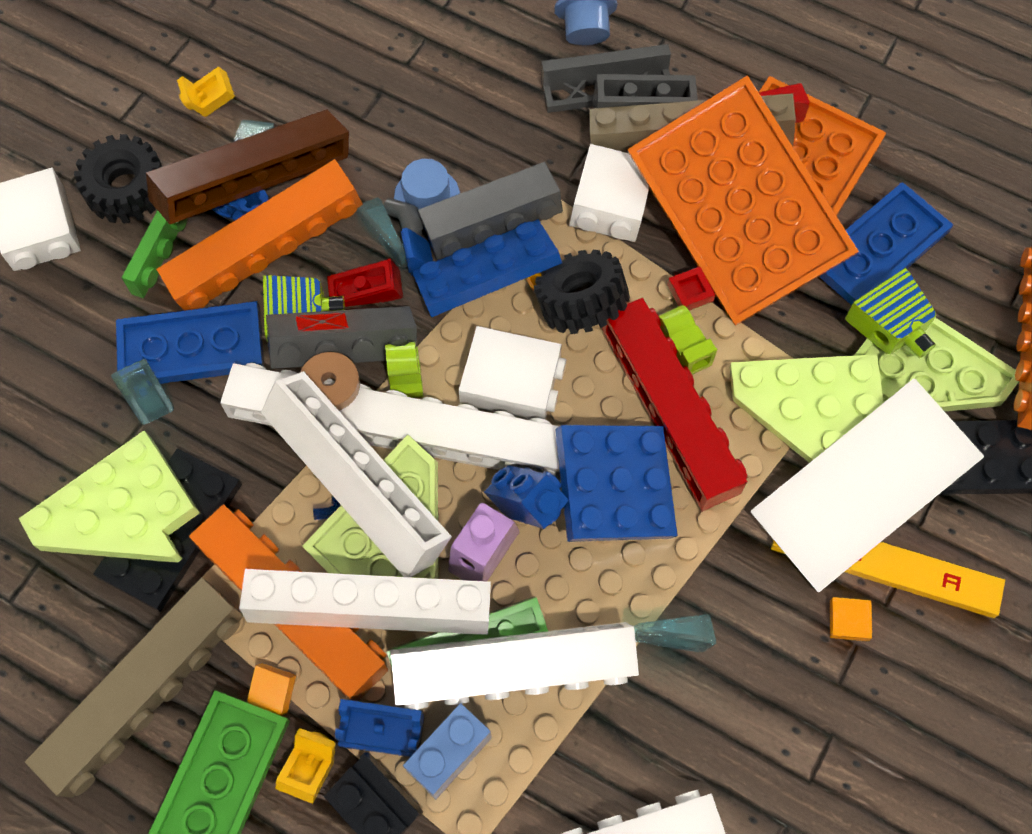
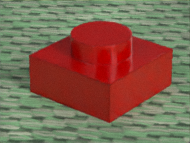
(691, 289)

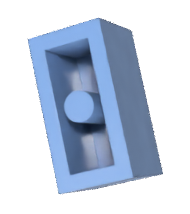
(448, 751)

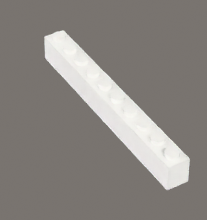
(440, 429)

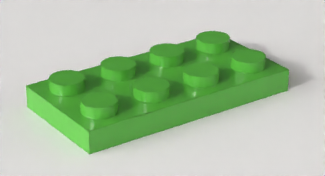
(221, 769)

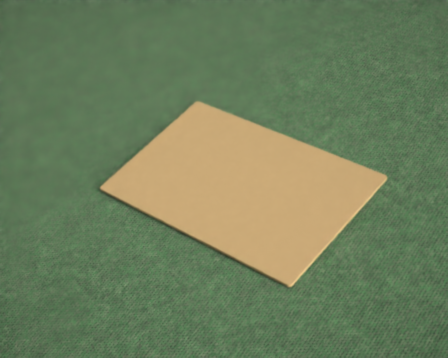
(572, 580)

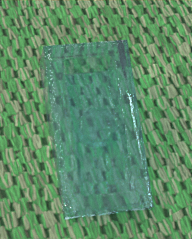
(377, 224)
(143, 391)
(683, 633)

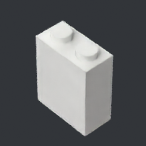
(610, 195)
(35, 220)
(511, 374)

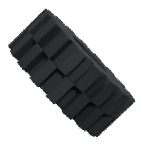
(105, 165)
(582, 291)

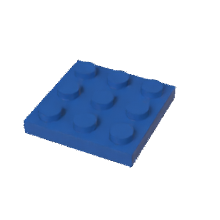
(615, 483)

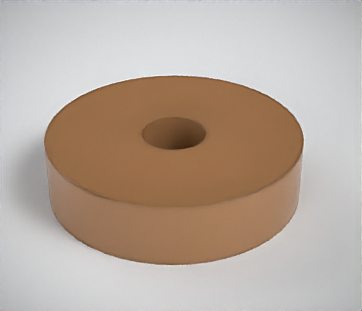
(338, 367)

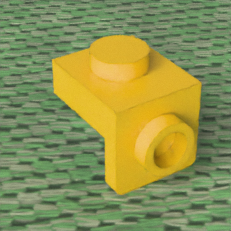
(207, 93)
(307, 765)

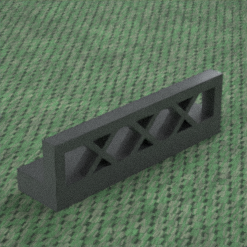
(577, 72)

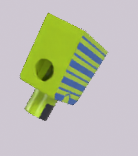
(296, 295)
(895, 315)

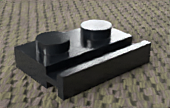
(372, 799)

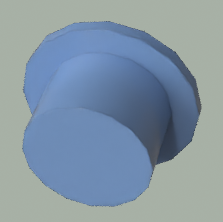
(586, 19)
(425, 184)

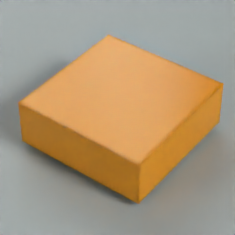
(850, 619)
(271, 689)

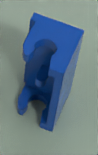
(379, 728)

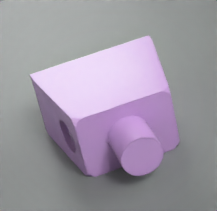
(482, 543)

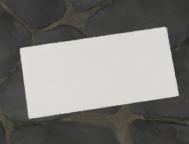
(866, 484)

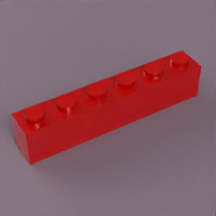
(672, 402)

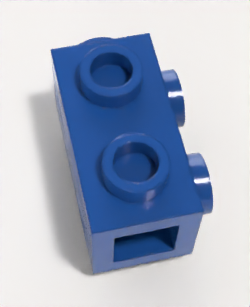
(527, 495)

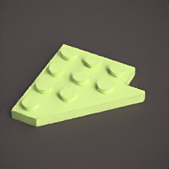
(952, 373)
(808, 399)
(116, 508)
(346, 549)

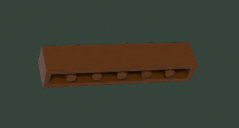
(246, 166)

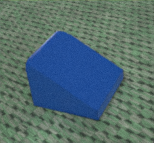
(416, 249)

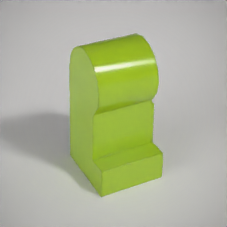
(688, 339)
(404, 369)

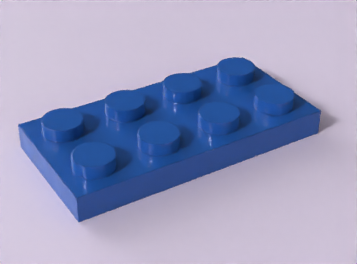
(888, 241)
(486, 267)
(192, 341)

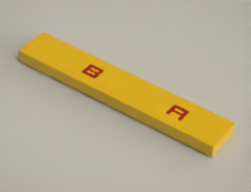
(929, 578)

